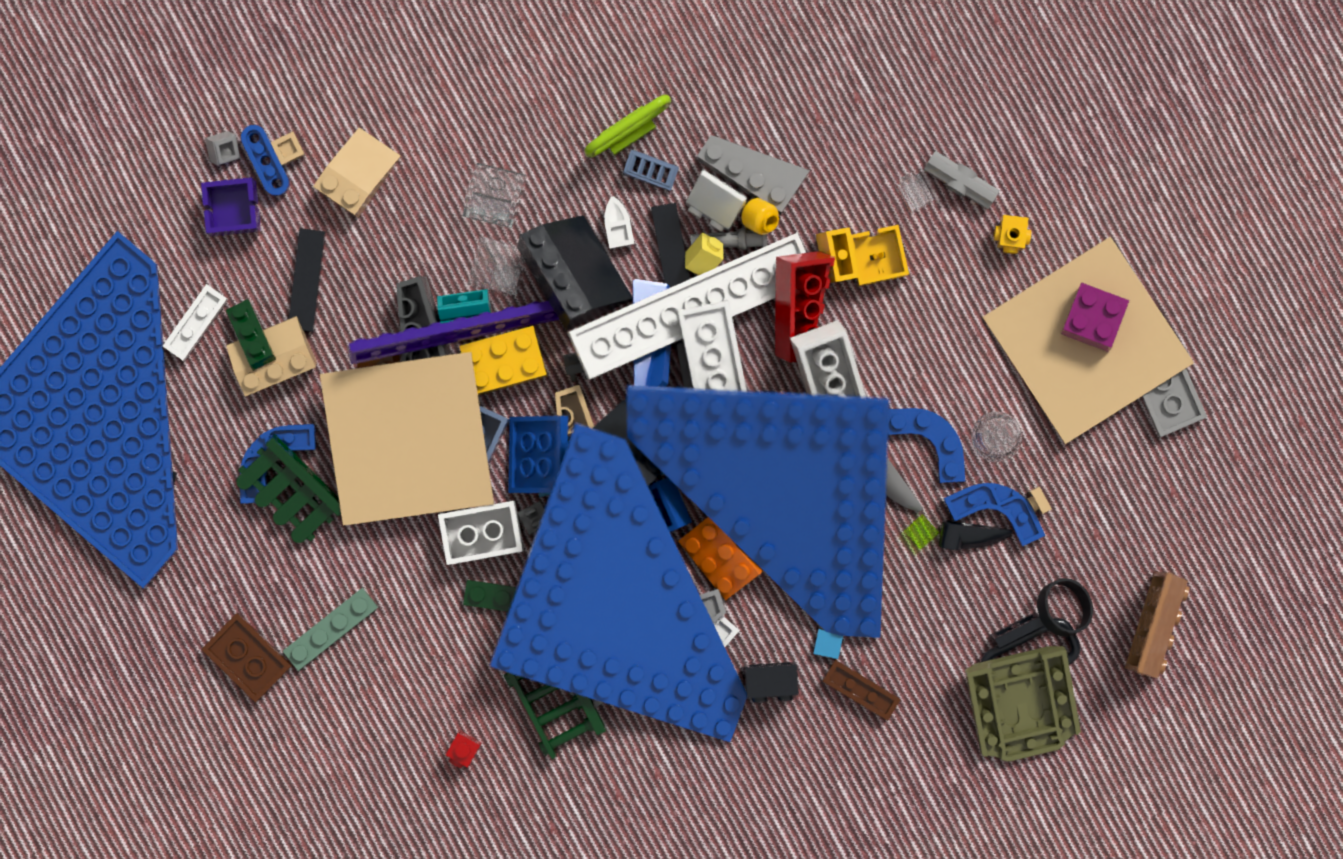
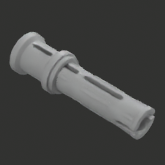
(741, 238)

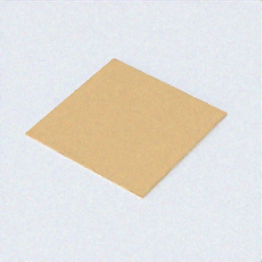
(1070, 378)
(407, 438)

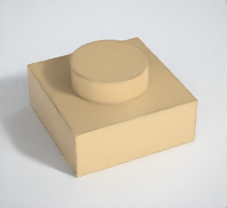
(287, 148)
(1038, 500)

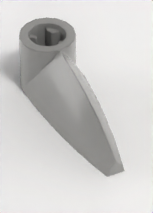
(899, 491)

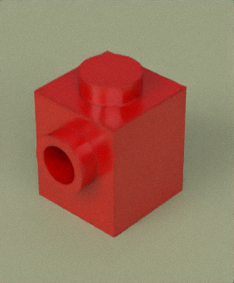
(463, 750)

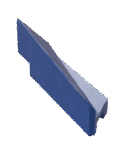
(654, 367)

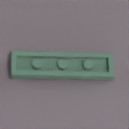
(330, 629)

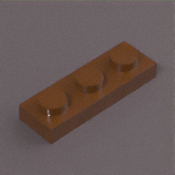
(861, 690)

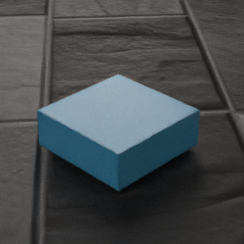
(827, 644)

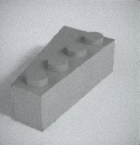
(753, 171)

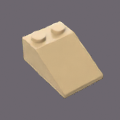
(357, 172)

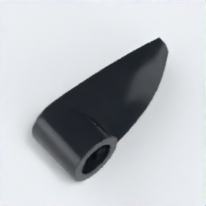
(964, 535)

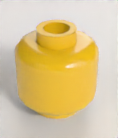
(760, 216)

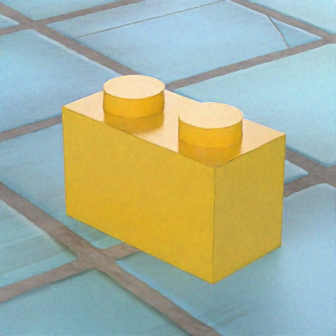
(840, 245)

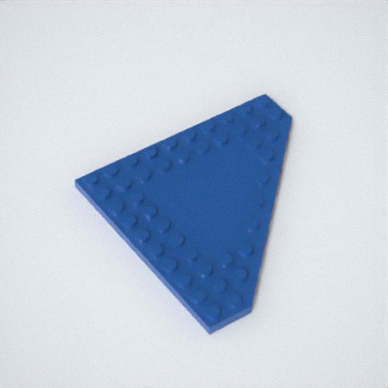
(91, 412)
(787, 482)
(612, 602)

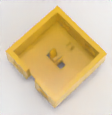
(880, 269)

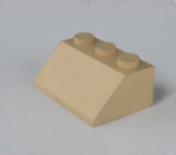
(291, 353)

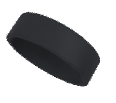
(1082, 594)

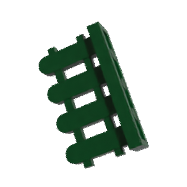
(286, 476)

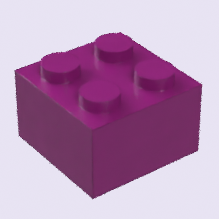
(1095, 317)

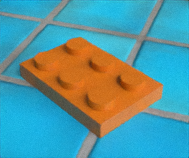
(719, 558)

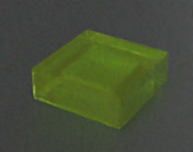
(921, 531)

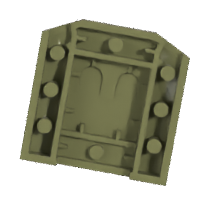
(1023, 703)

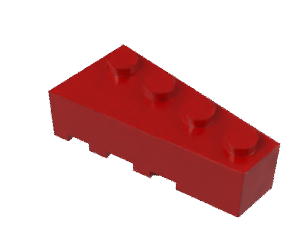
(799, 297)

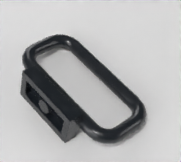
(1024, 631)

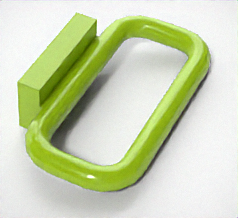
(628, 129)

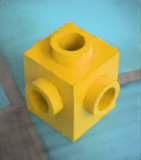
(1016, 225)

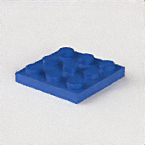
(536, 452)

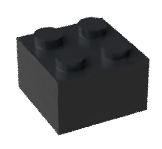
(771, 680)

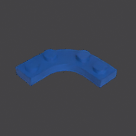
(938, 432)
(294, 436)
(998, 498)

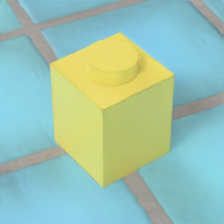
(704, 254)

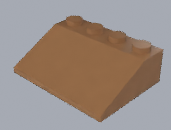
(1157, 623)

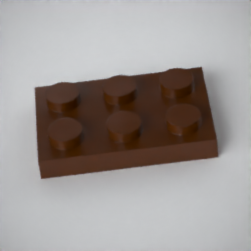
(246, 657)

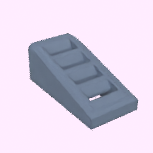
(648, 179)

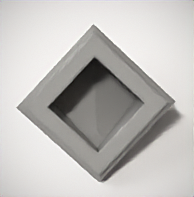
(222, 148)

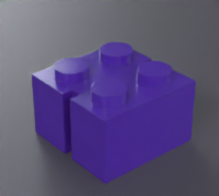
(231, 206)

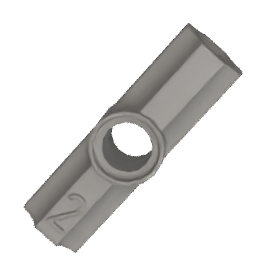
(961, 180)

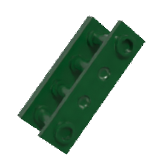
(591, 723)

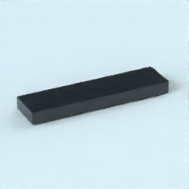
(307, 277)

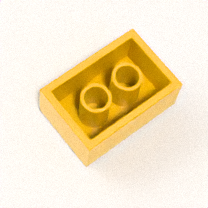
(506, 360)

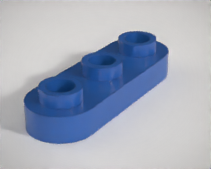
(260, 150)

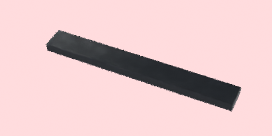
(673, 264)

